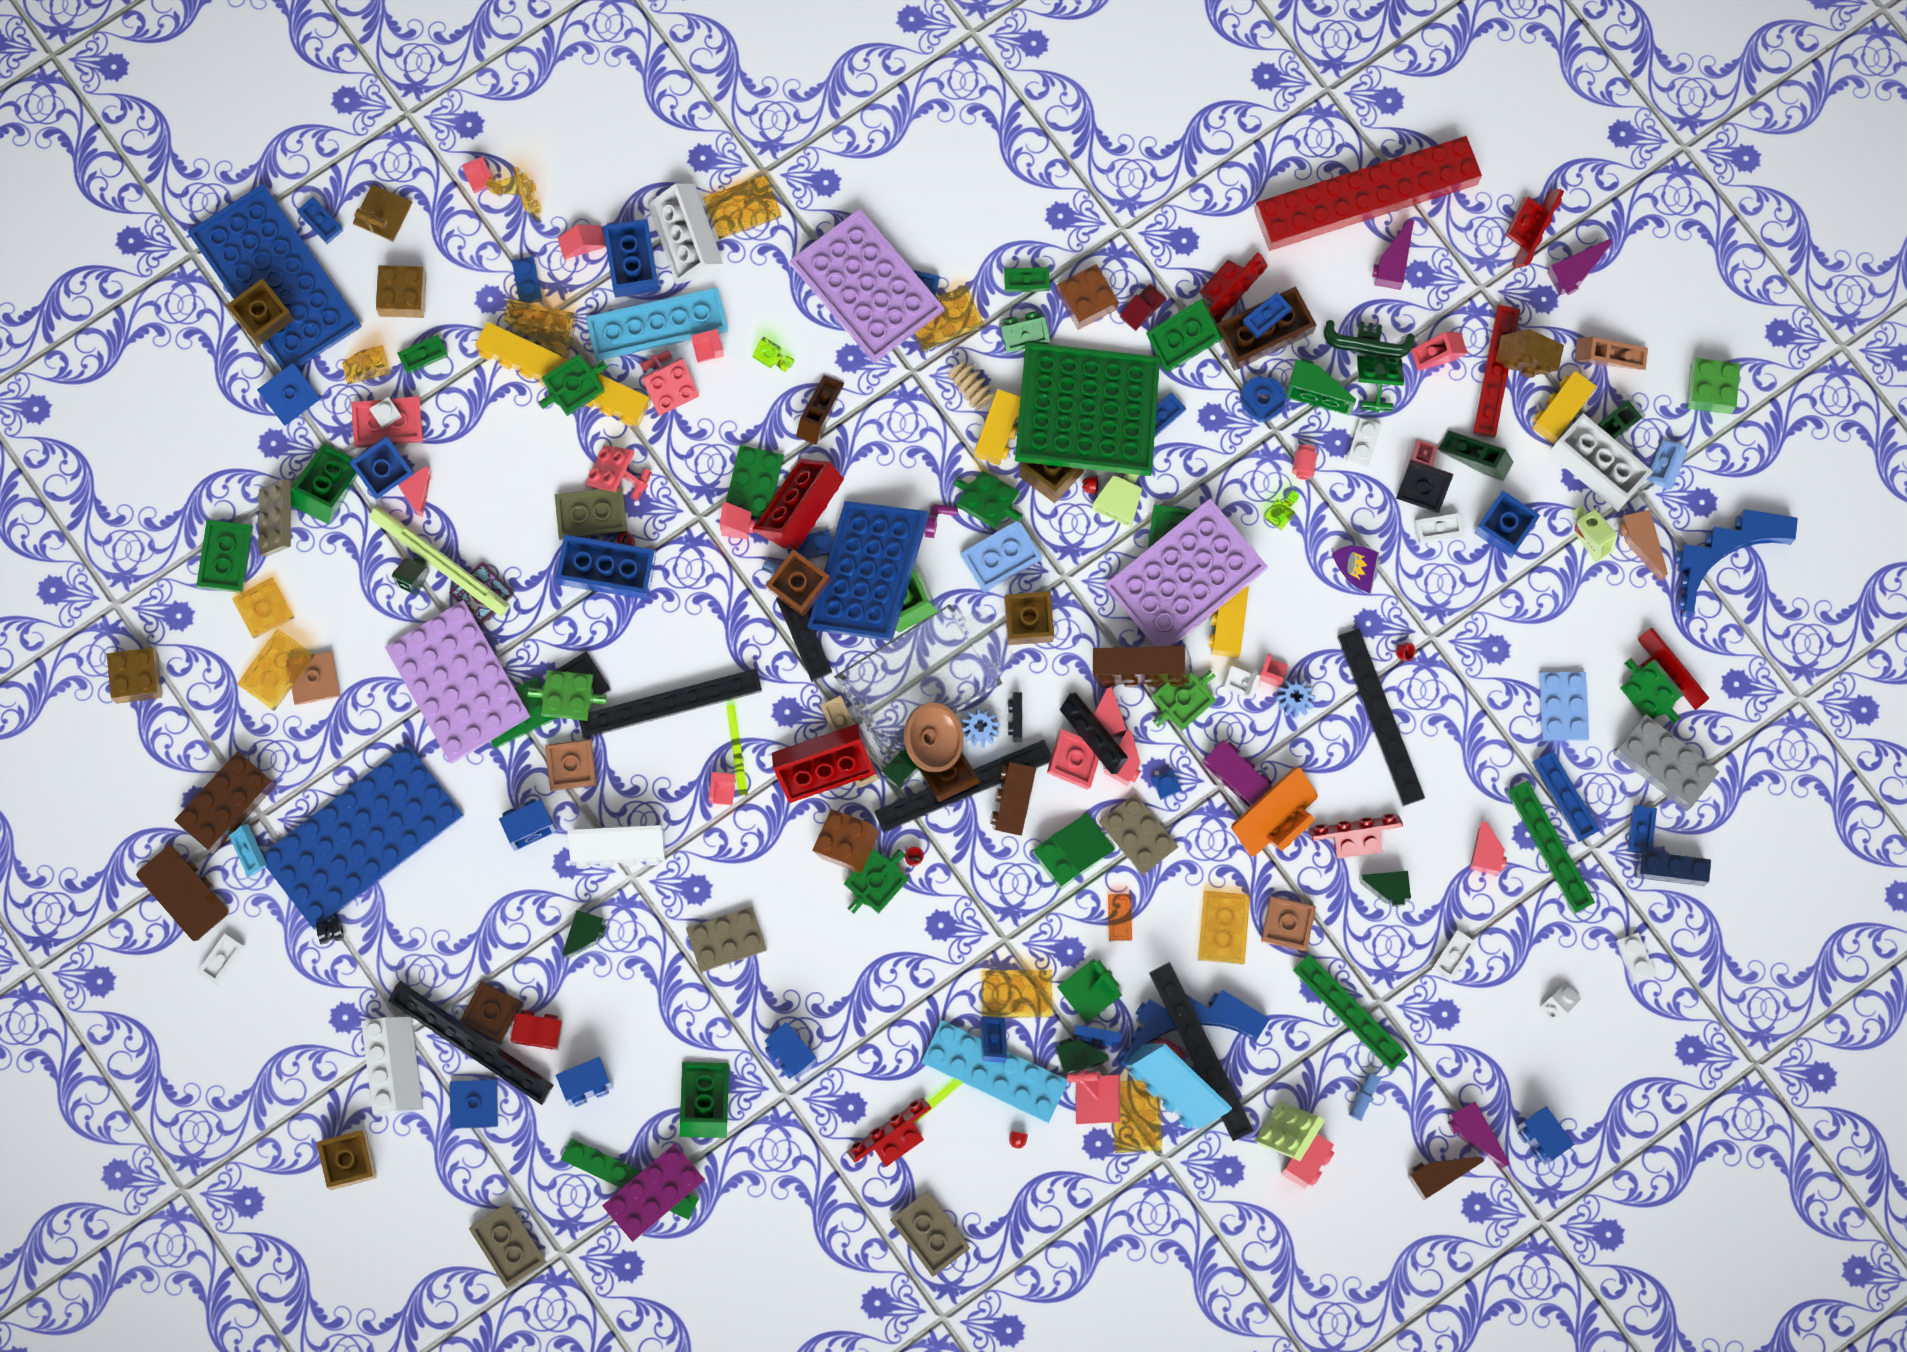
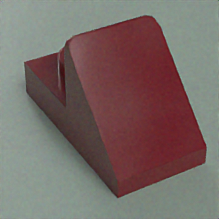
(1142, 307)

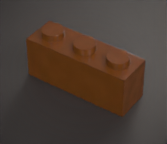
(1013, 798)

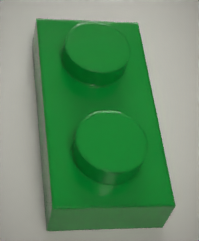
(1026, 279)
(422, 354)

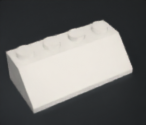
(685, 233)
(1600, 462)
(616, 845)
(392, 1066)

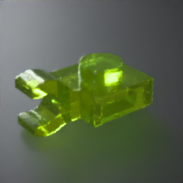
(769, 355)
(1281, 512)

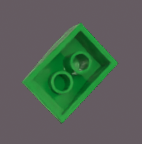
(1317, 388)
(323, 484)
(1072, 851)
(704, 1100)

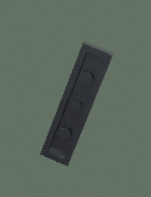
(806, 643)
(1093, 733)

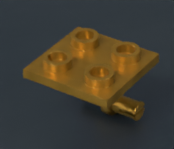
(382, 213)

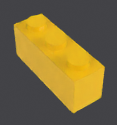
(1563, 406)
(998, 428)
(1229, 626)

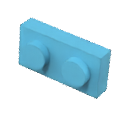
(247, 850)

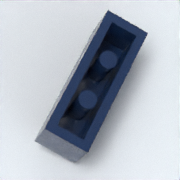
(1673, 868)

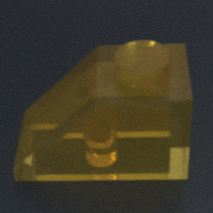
(366, 365)

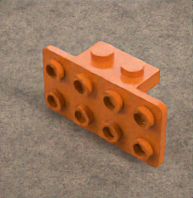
(1277, 815)

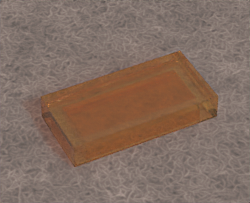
(1119, 917)

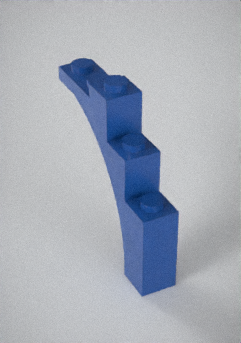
(1752, 529)
(1225, 1012)

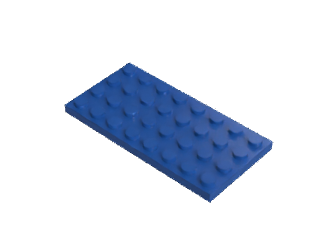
(257, 242)
(361, 836)

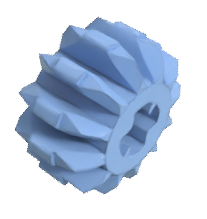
(1289, 702)
(989, 730)

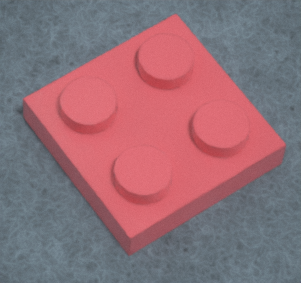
(1073, 760)

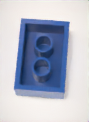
(631, 258)

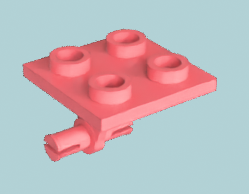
(669, 384)
(612, 467)
(1096, 1097)

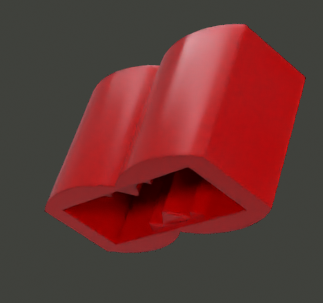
(536, 1031)

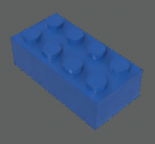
(606, 567)

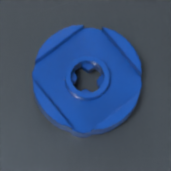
(1265, 386)

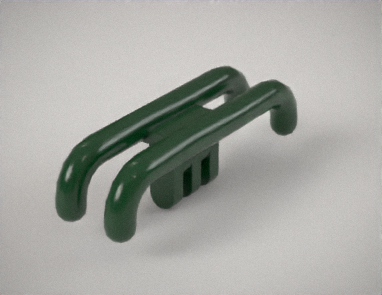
(1367, 341)

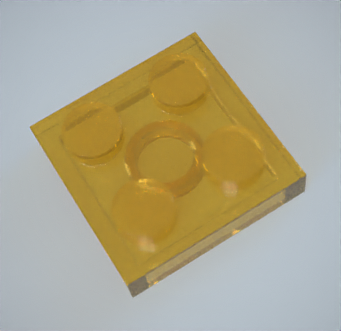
(263, 608)

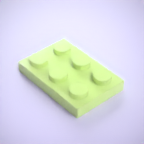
(1289, 1130)

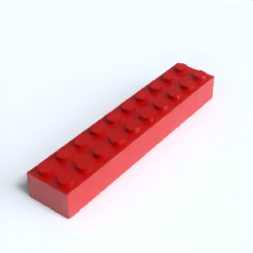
(1367, 193)

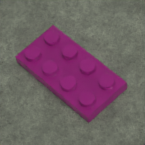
(653, 1192)

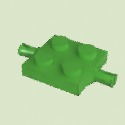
(567, 695)
(1184, 703)

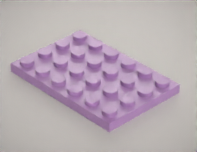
(867, 285)
(1186, 576)
(457, 682)

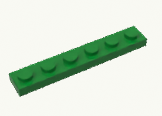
(1550, 847)
(1350, 1012)
(614, 1172)

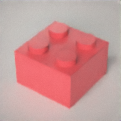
(1307, 1170)

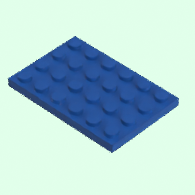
(869, 570)

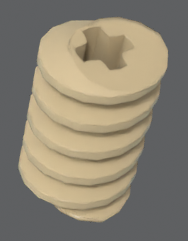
(971, 385)

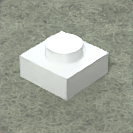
(385, 412)

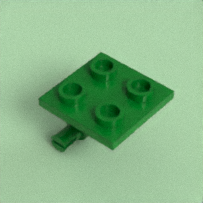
(1379, 372)
(1090, 990)

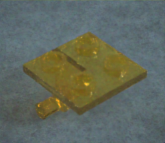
(518, 185)

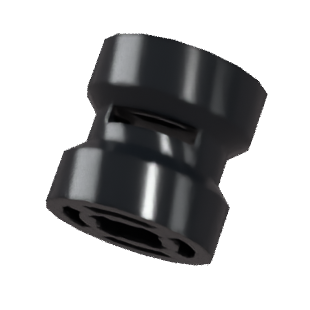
(335, 931)

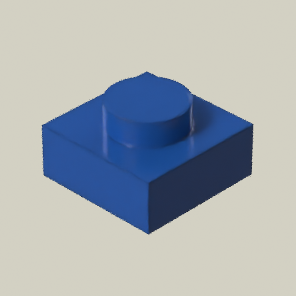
(1166, 784)

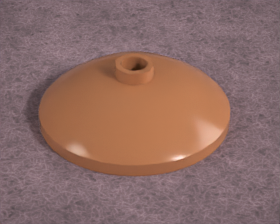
(942, 736)

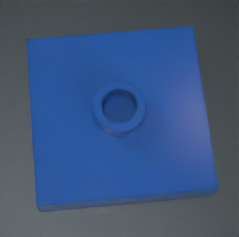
(288, 394)
(474, 1104)

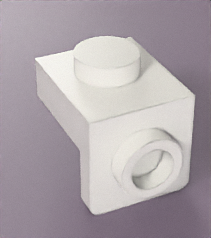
(1240, 682)
(1561, 1003)

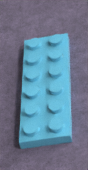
(655, 324)
(1012, 1082)

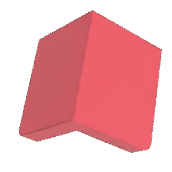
(477, 174)
(707, 345)
(1273, 672)
(722, 788)

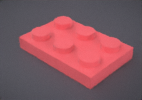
(403, 431)

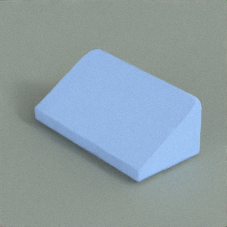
(1667, 463)

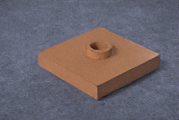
(317, 681)
(570, 765)
(1288, 923)

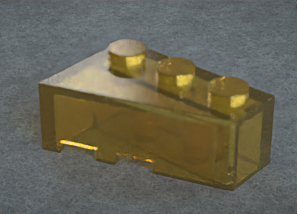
(543, 324)

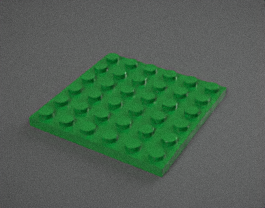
(1087, 409)

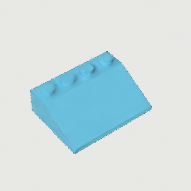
(1176, 1085)

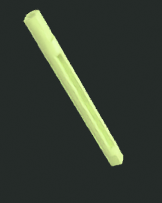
(439, 560)

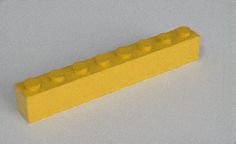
(536, 362)

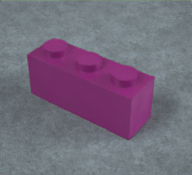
(1237, 773)

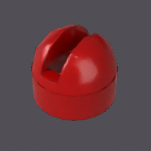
(1092, 484)
(630, 541)
(1405, 647)
(914, 852)
(1017, 1140)

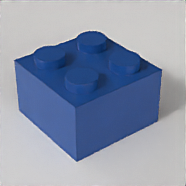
(381, 467)
(1507, 524)
(527, 824)
(790, 1051)
(584, 1082)
(1544, 1136)

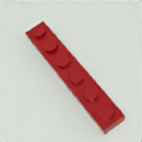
(1494, 375)

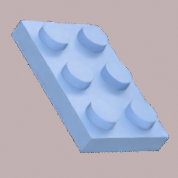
(1001, 556)
(1563, 706)

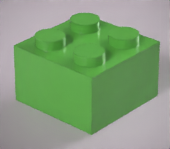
(1713, 386)
(917, 603)

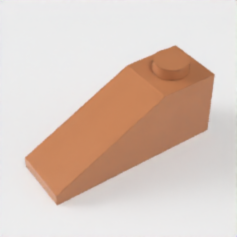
(1611, 353)
(1643, 540)

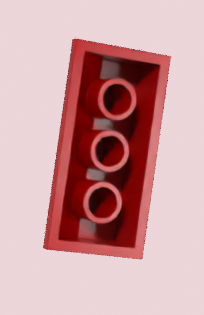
(799, 503)
(823, 763)

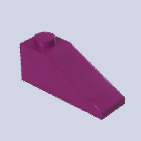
(1393, 263)
(1572, 271)
(1475, 1131)

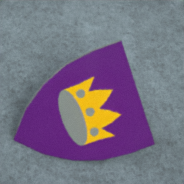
(1358, 565)

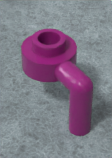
(931, 526)

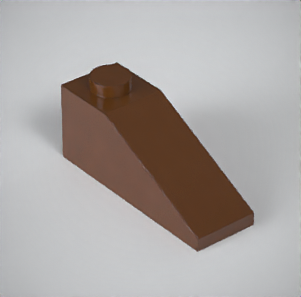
(819, 410)
(1436, 1175)

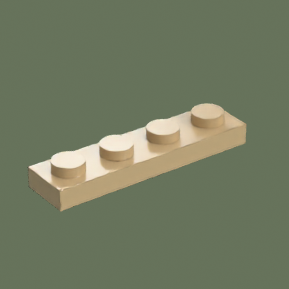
(838, 718)

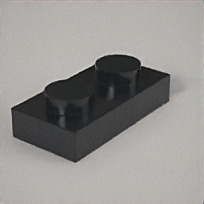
(1015, 708)

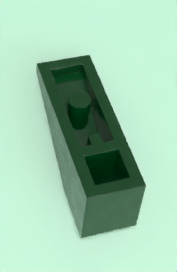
(1622, 419)
(1477, 454)
(900, 770)

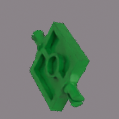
(572, 385)
(988, 499)
(1652, 690)
(877, 882)

